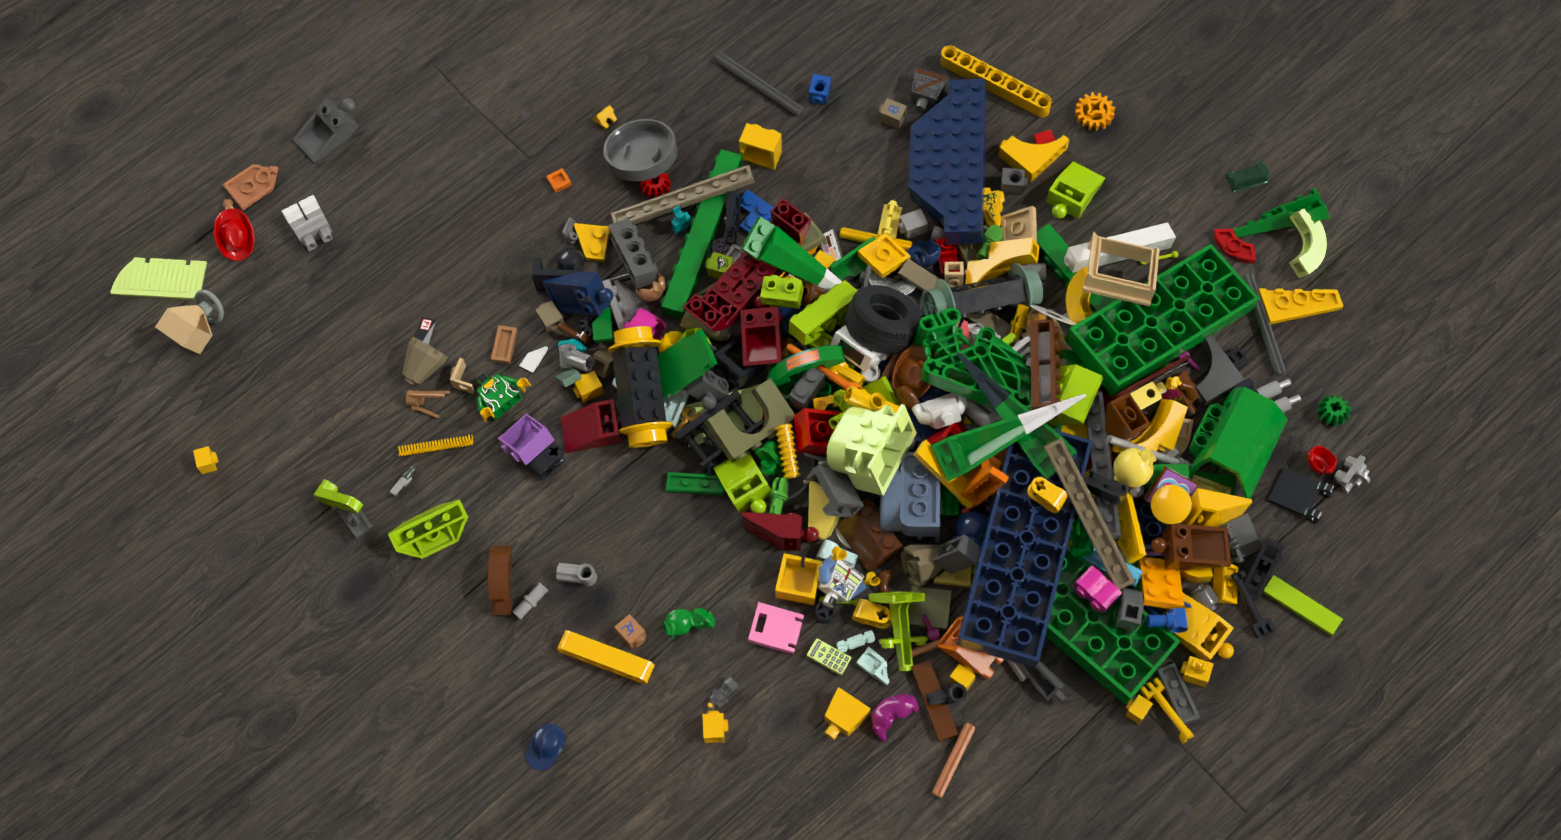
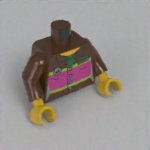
(1181, 389)

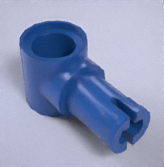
(1174, 620)

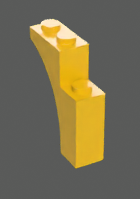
(1001, 257)
(1163, 429)

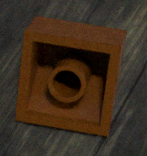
(1124, 418)

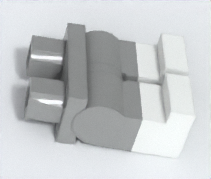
(308, 230)

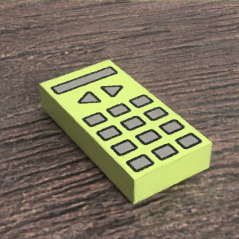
(829, 657)

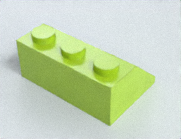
(1075, 382)

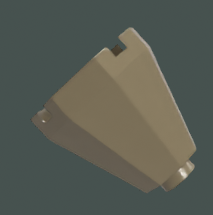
(421, 361)
(920, 563)

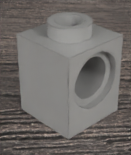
(913, 224)

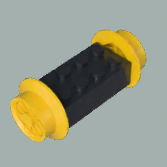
(639, 387)

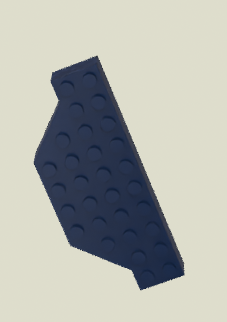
(950, 161)

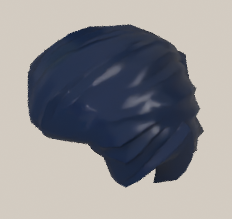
(924, 253)

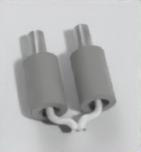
(1273, 389)

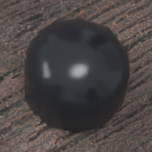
(567, 258)

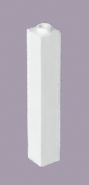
(1153, 237)

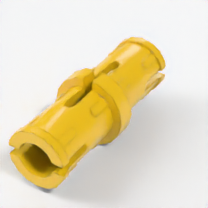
(1018, 323)

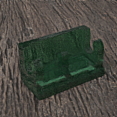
(1248, 177)

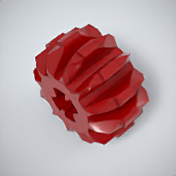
(662, 186)

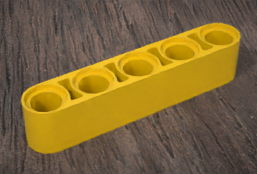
(605, 657)

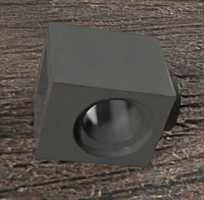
(1013, 174)

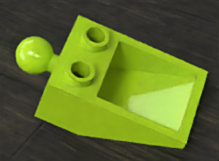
(1073, 190)
(744, 483)

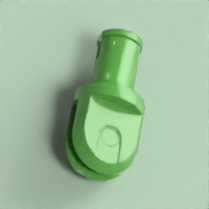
(992, 234)
(778, 495)

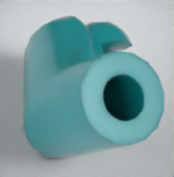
(579, 346)

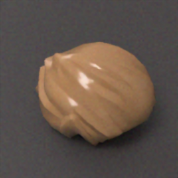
(653, 291)

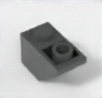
(1130, 609)

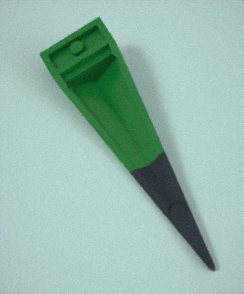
(1009, 406)

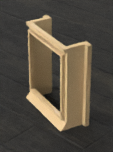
(1118, 287)

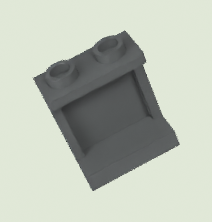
(839, 490)

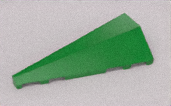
(1280, 216)

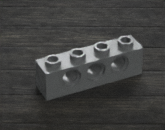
(633, 253)

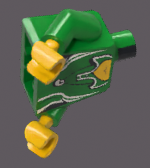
(498, 394)

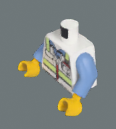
(840, 580)

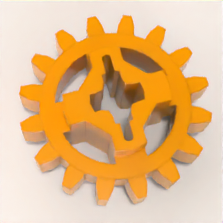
(1094, 110)

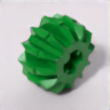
(1326, 412)

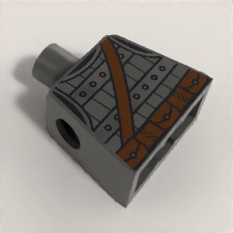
(927, 88)

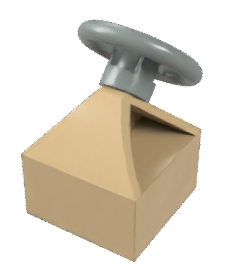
(190, 323)

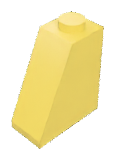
(816, 517)

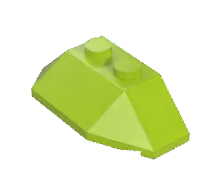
(430, 530)

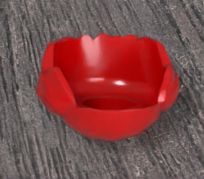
(1321, 460)

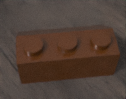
(867, 538)

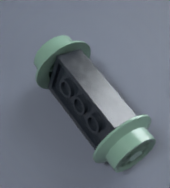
(1016, 288)

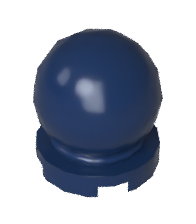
(971, 524)

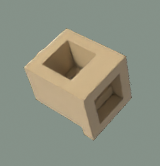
(954, 278)

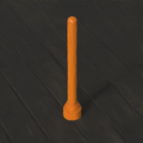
(827, 372)

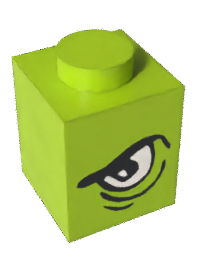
(718, 265)

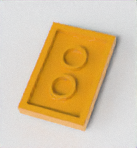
(1160, 585)

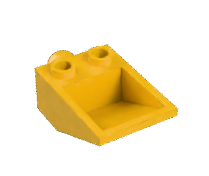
(1215, 508)
(1200, 623)

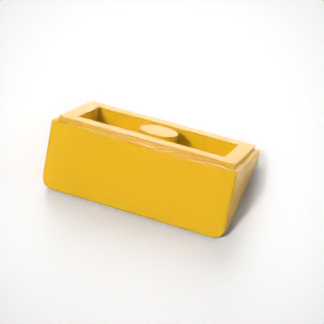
(1224, 585)

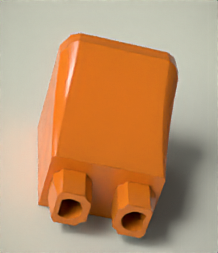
(976, 660)

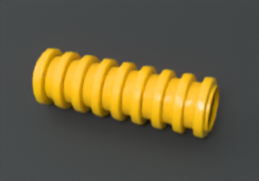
(787, 451)

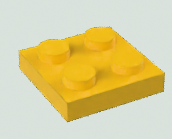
(883, 255)

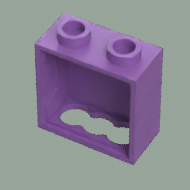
(525, 439)

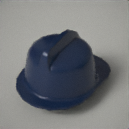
(545, 746)

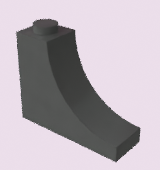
(1221, 375)

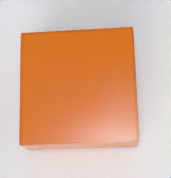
(559, 180)

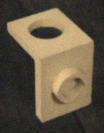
(456, 374)

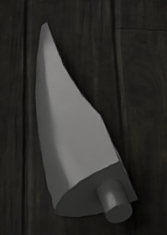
(1045, 681)

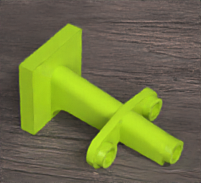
(879, 386)
(899, 605)

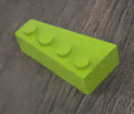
(822, 314)

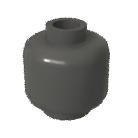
(1204, 595)

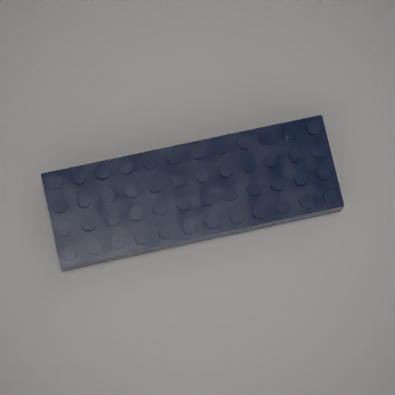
(1019, 563)

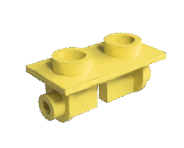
(890, 219)

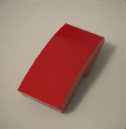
(948, 254)

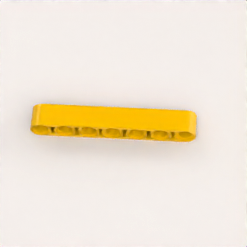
(1000, 88)

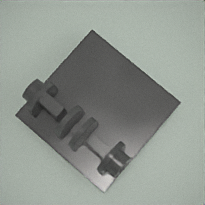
(1241, 538)

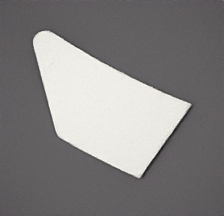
(533, 359)

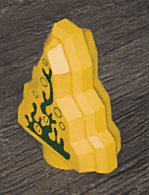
(993, 206)

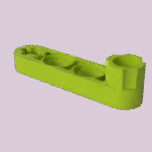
(329, 496)

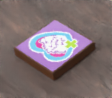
(1170, 477)

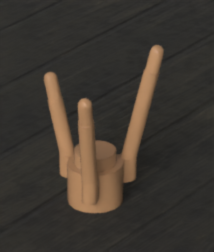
(417, 398)

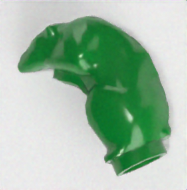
(680, 621)

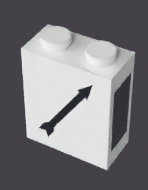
(855, 352)

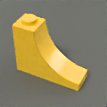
(1031, 157)

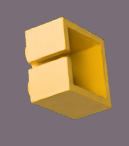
(760, 146)
(796, 582)

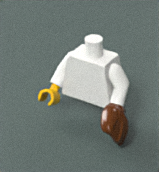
(935, 412)

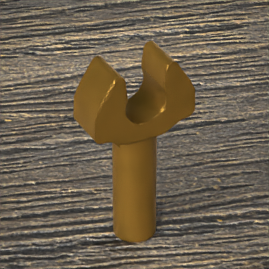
(686, 419)

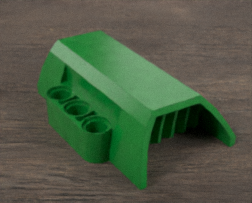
(1239, 436)

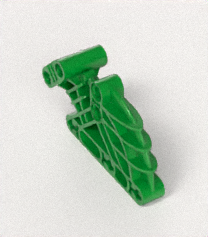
(942, 336)

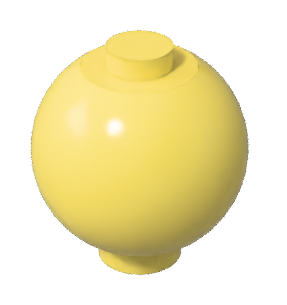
(1134, 467)

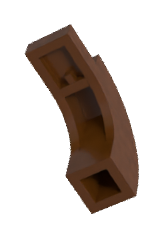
(499, 579)

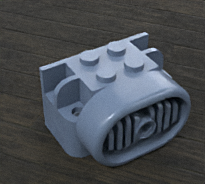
(912, 501)

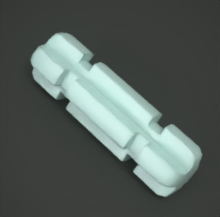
(855, 641)

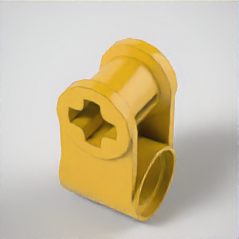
(1048, 496)
(869, 613)

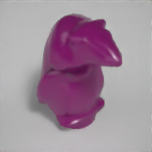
(890, 709)

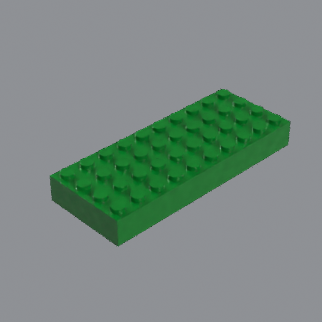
(1188, 305)
(1110, 654)

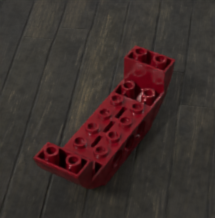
(745, 277)

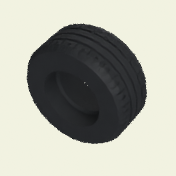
(882, 319)

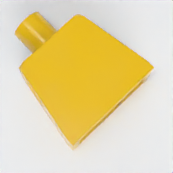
(844, 714)

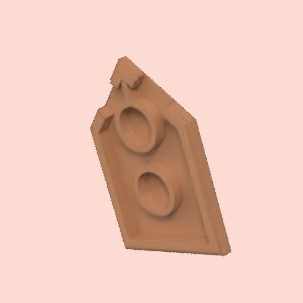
(251, 184)

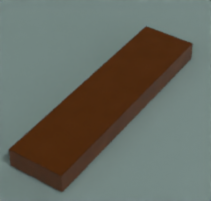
(939, 713)

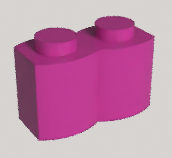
(1097, 590)

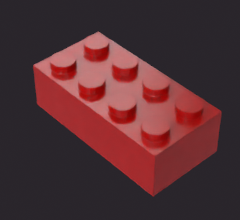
(813, 430)

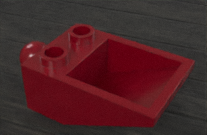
(761, 336)
(591, 427)
(779, 530)

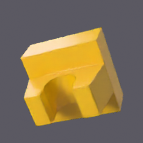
(603, 115)

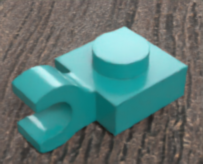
(680, 221)

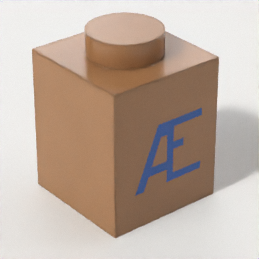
(630, 632)

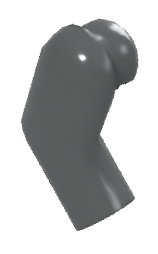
(568, 232)

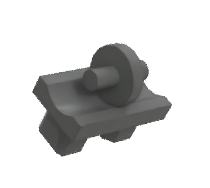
(356, 522)

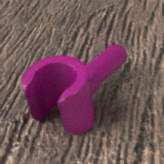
(1192, 363)
(933, 634)

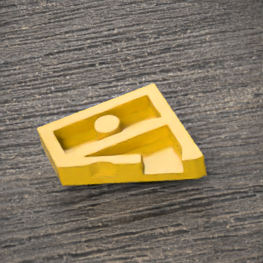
(593, 241)

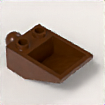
(1193, 547)

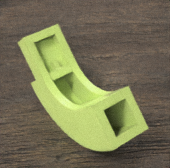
(1313, 244)

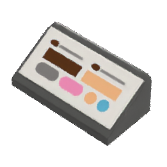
(831, 245)

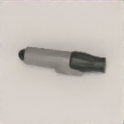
(402, 482)

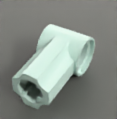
(826, 550)

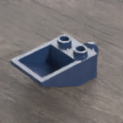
(579, 293)

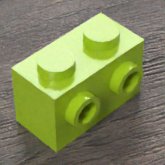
(781, 291)

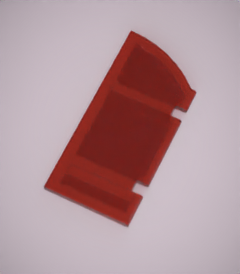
(1151, 377)

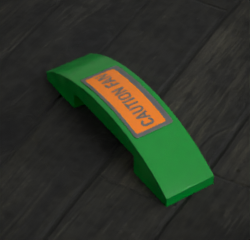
(806, 360)

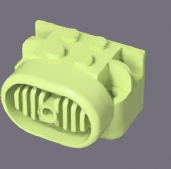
(870, 446)

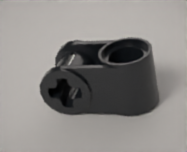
(545, 462)

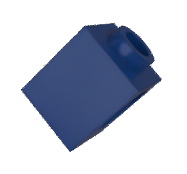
(819, 83)

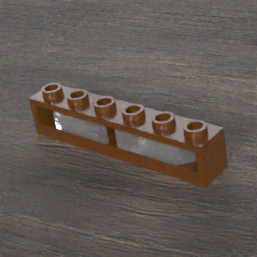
(1044, 363)

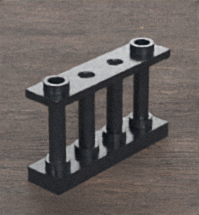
(690, 431)

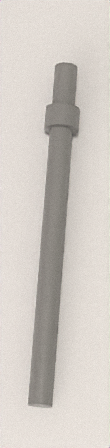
(1159, 456)

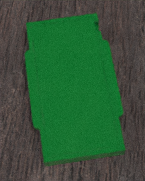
(684, 363)

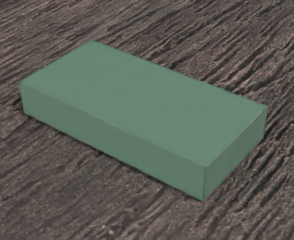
(568, 377)

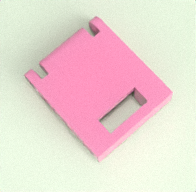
(779, 628)

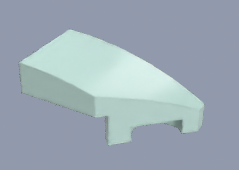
(874, 665)

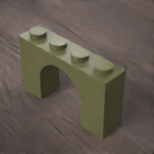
(735, 442)

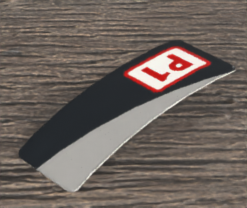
(425, 329)

